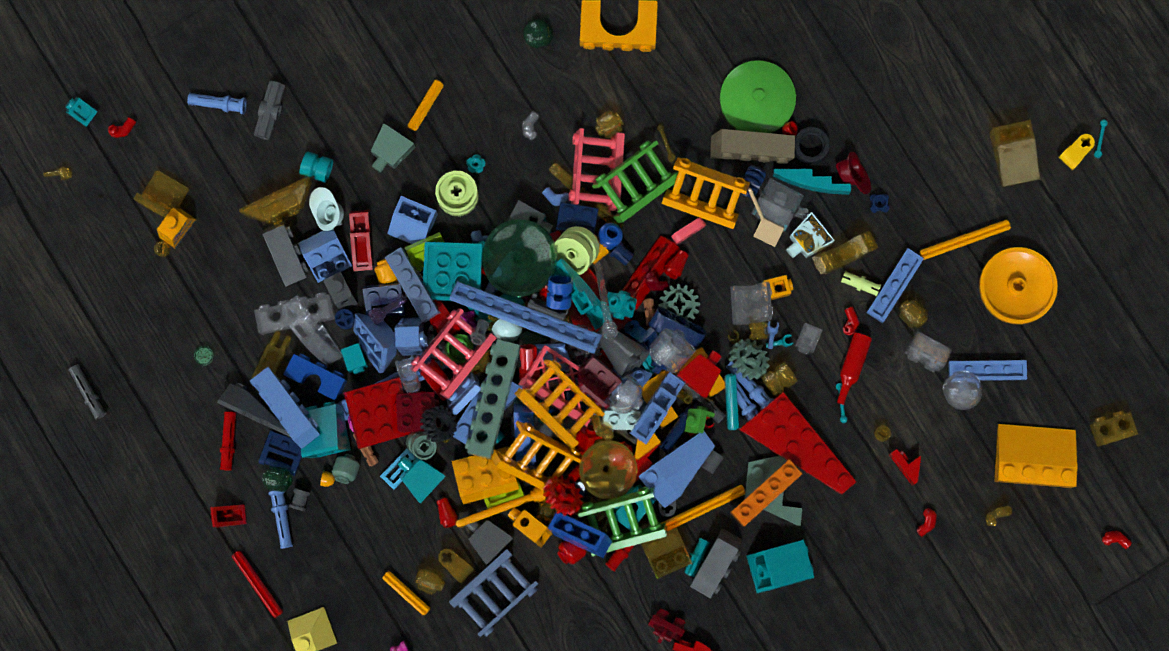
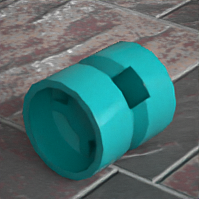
(315, 166)

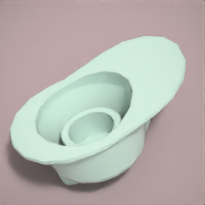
(325, 209)

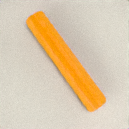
(425, 105)
(406, 593)

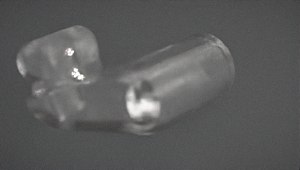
(527, 126)

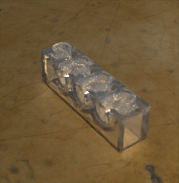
(264, 313)

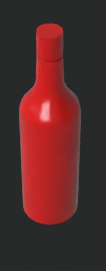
(853, 364)

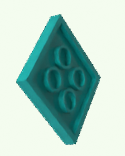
(451, 263)

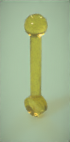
(671, 158)

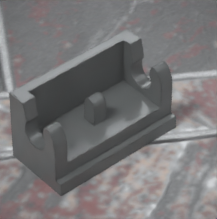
(539, 305)

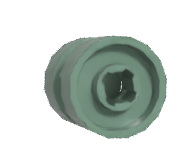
(420, 446)

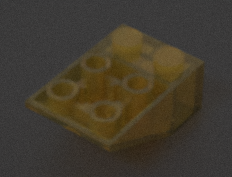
(1015, 153)

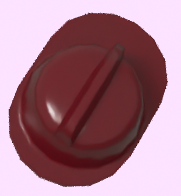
(853, 173)

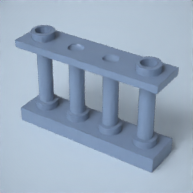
(491, 575)

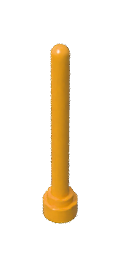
(535, 495)

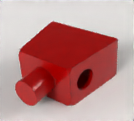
(701, 373)

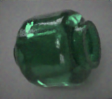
(277, 479)

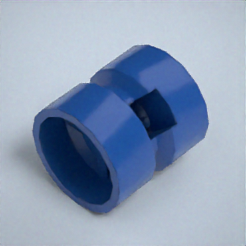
(559, 292)

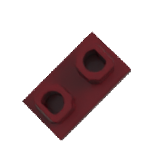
(665, 629)

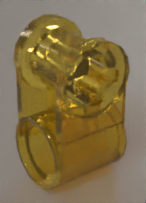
(457, 567)

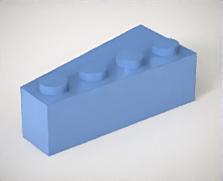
(410, 336)
(286, 407)

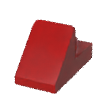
(910, 470)

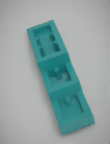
(804, 179)
(582, 295)

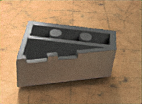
(285, 253)
(717, 564)

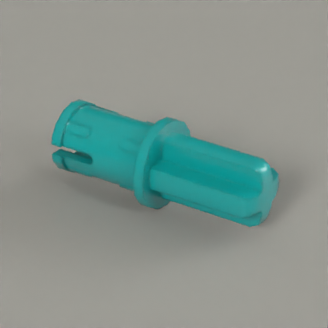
(697, 557)

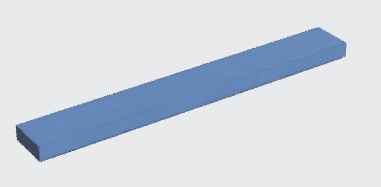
(525, 317)

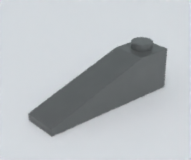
(244, 403)

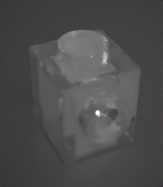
(808, 338)

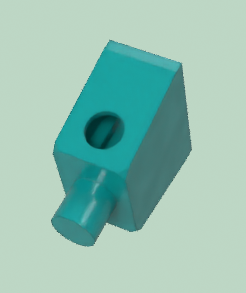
(419, 477)

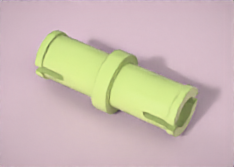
(861, 283)

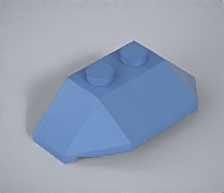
(376, 341)

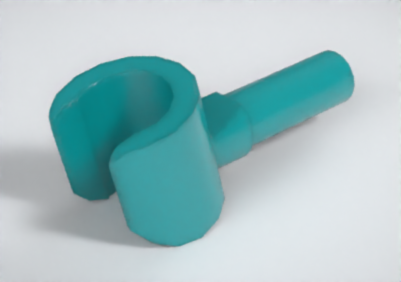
(781, 342)

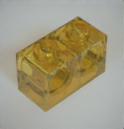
(1114, 432)

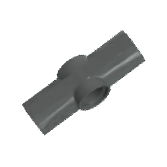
(269, 110)

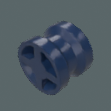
(343, 315)

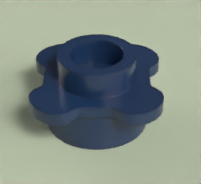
(879, 198)

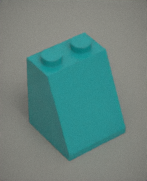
(332, 431)
(780, 566)

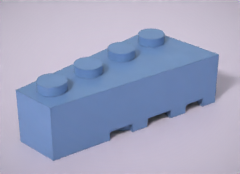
(463, 426)

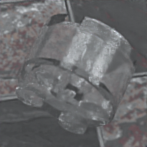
(671, 350)

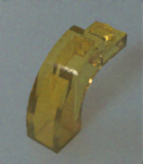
(845, 253)

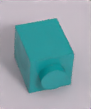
(354, 359)

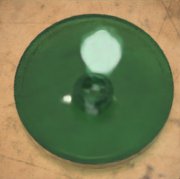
(519, 257)

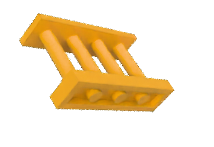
(701, 209)
(541, 409)
(520, 468)

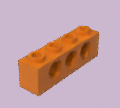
(766, 493)

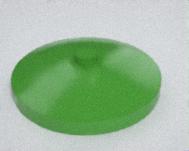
(757, 97)

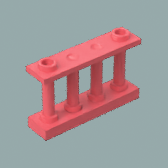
(617, 146)
(460, 371)

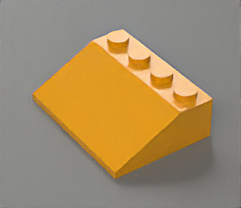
(1036, 456)

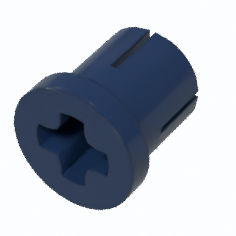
(622, 254)

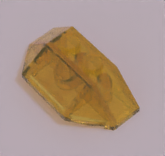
(279, 204)

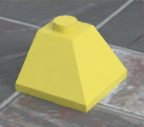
(312, 631)

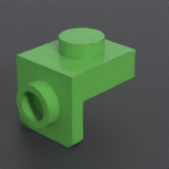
(696, 419)

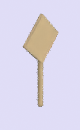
(767, 230)

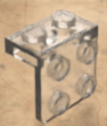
(751, 303)

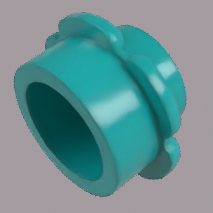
(475, 159)

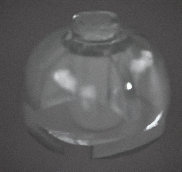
(962, 390)
(627, 396)

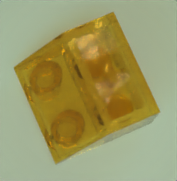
(666, 554)

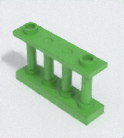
(638, 200)
(637, 534)

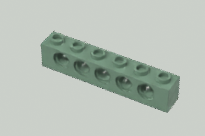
(498, 350)

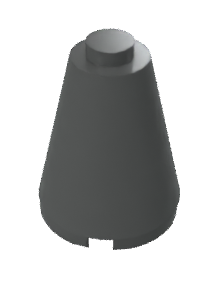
(623, 353)

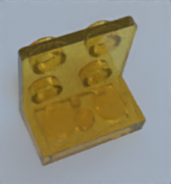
(162, 194)

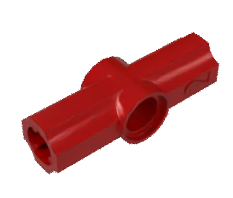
(528, 355)

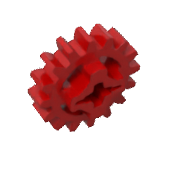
(562, 495)

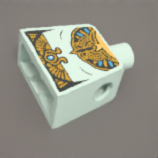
(809, 238)

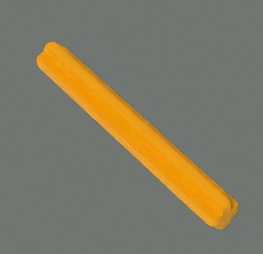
(965, 239)
(704, 507)

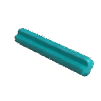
(731, 402)

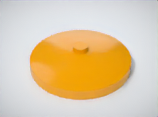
(1018, 285)

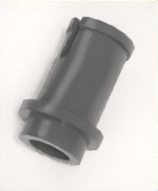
(478, 335)

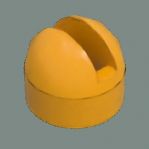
(327, 479)

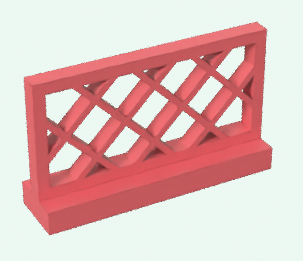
(544, 391)

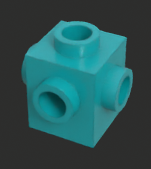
(624, 304)

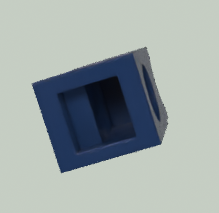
(639, 334)

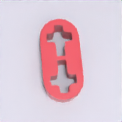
(688, 230)

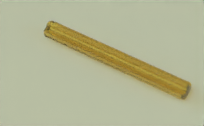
(567, 180)

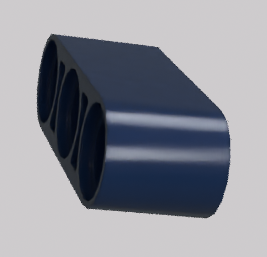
(666, 319)

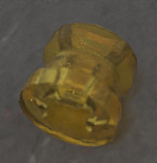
(758, 331)

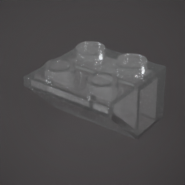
(928, 352)

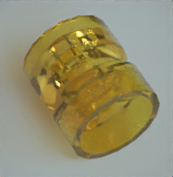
(779, 379)

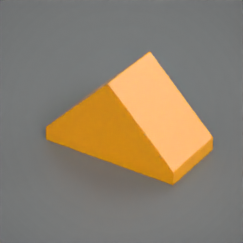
(642, 449)

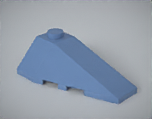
(677, 469)

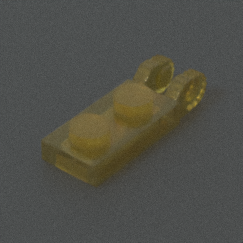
(272, 355)

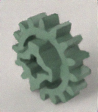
(687, 303)
(749, 359)

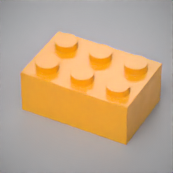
(481, 479)

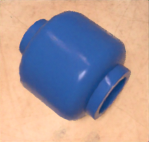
(610, 235)

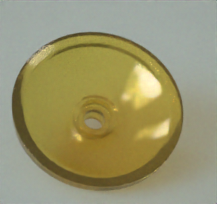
(621, 470)

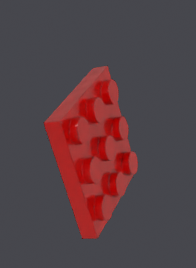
(374, 412)

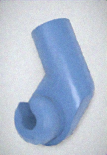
(555, 199)

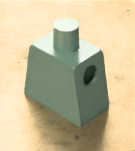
(390, 148)

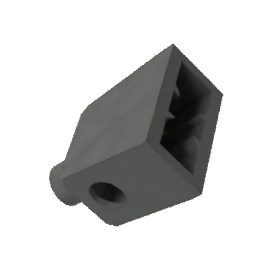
(526, 212)
(340, 291)
(488, 540)

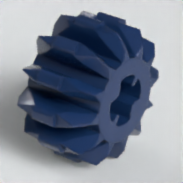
(755, 176)

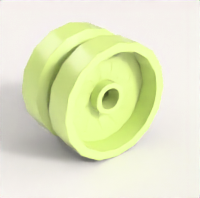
(457, 182)
(577, 248)

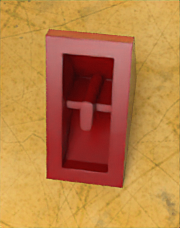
(228, 516)

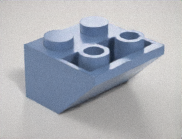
(411, 221)
(324, 254)

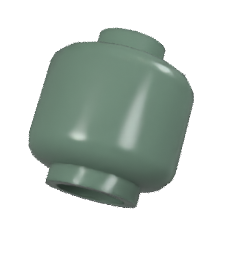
(345, 469)

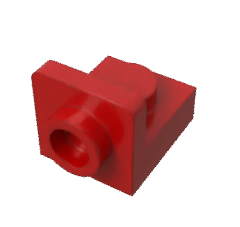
(586, 438)

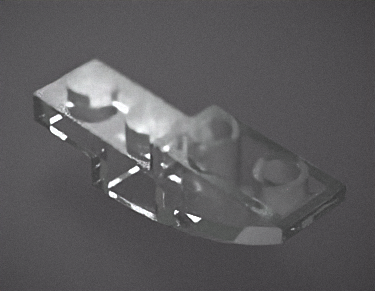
(309, 333)

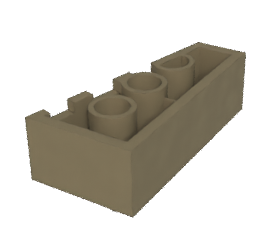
(752, 146)

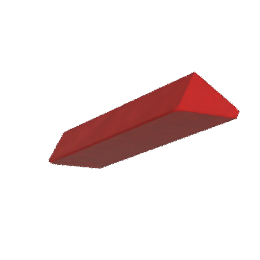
(655, 262)

